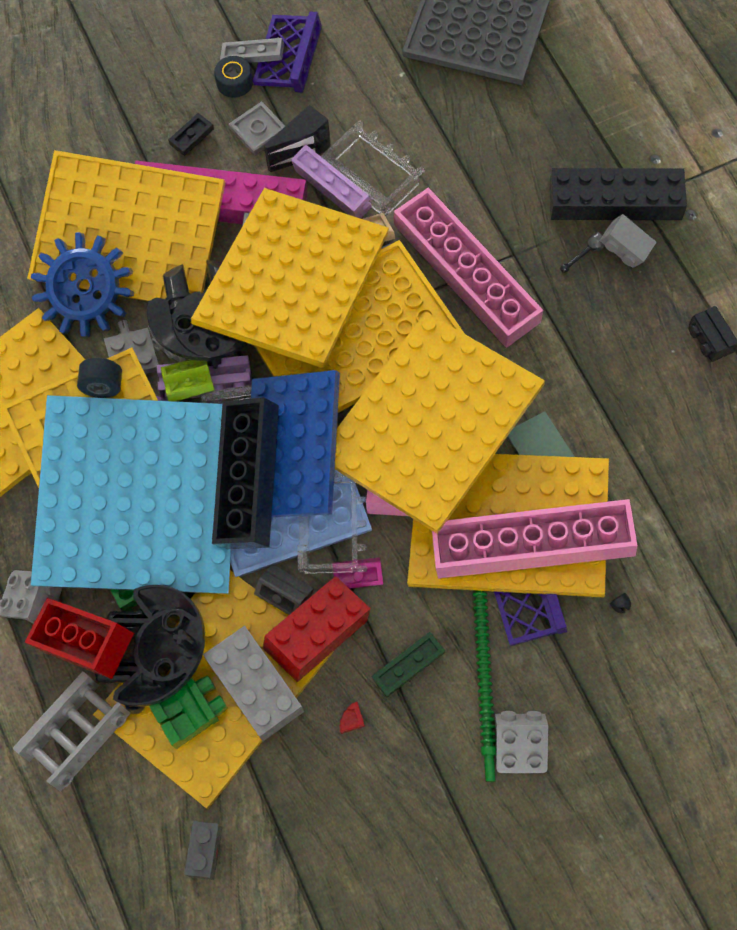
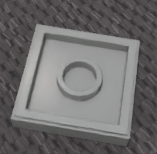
(256, 127)

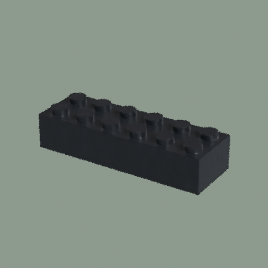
(617, 191)
(245, 474)

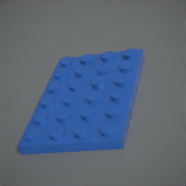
(304, 440)

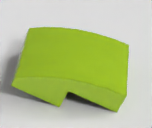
(186, 379)

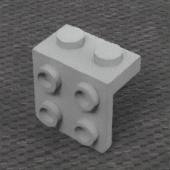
(22, 599)
(521, 742)

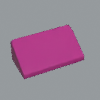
(363, 579)

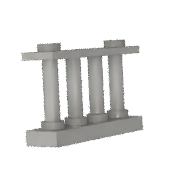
(56, 716)

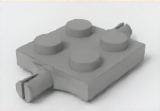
(139, 341)

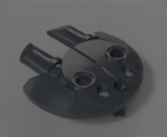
(172, 326)
(158, 646)

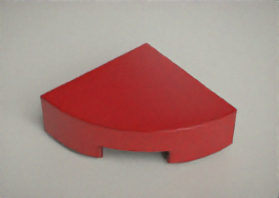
(351, 719)

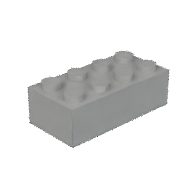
(253, 683)

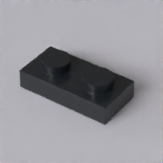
(191, 134)

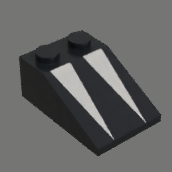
(307, 129)

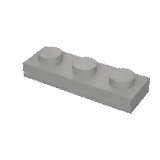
(255, 50)

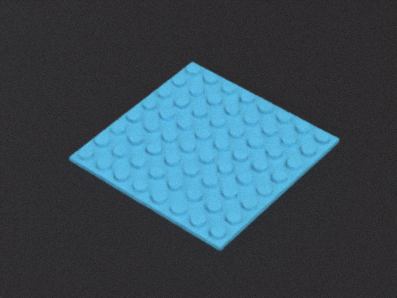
(129, 496)

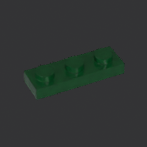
(408, 664)

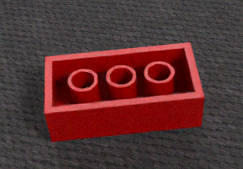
(316, 628)
(79, 638)

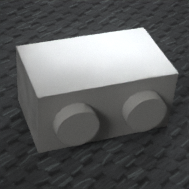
(627, 241)

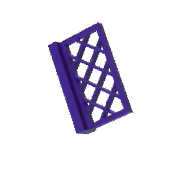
(303, 58)
(553, 614)

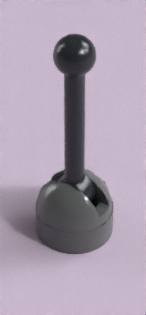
(593, 244)

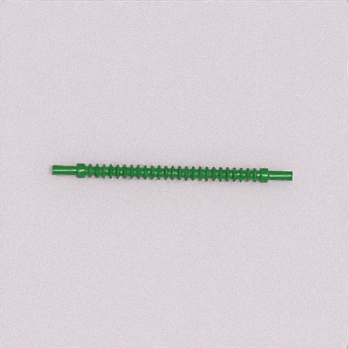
(488, 749)

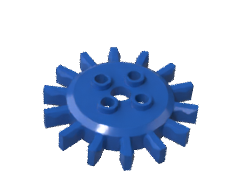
(62, 290)

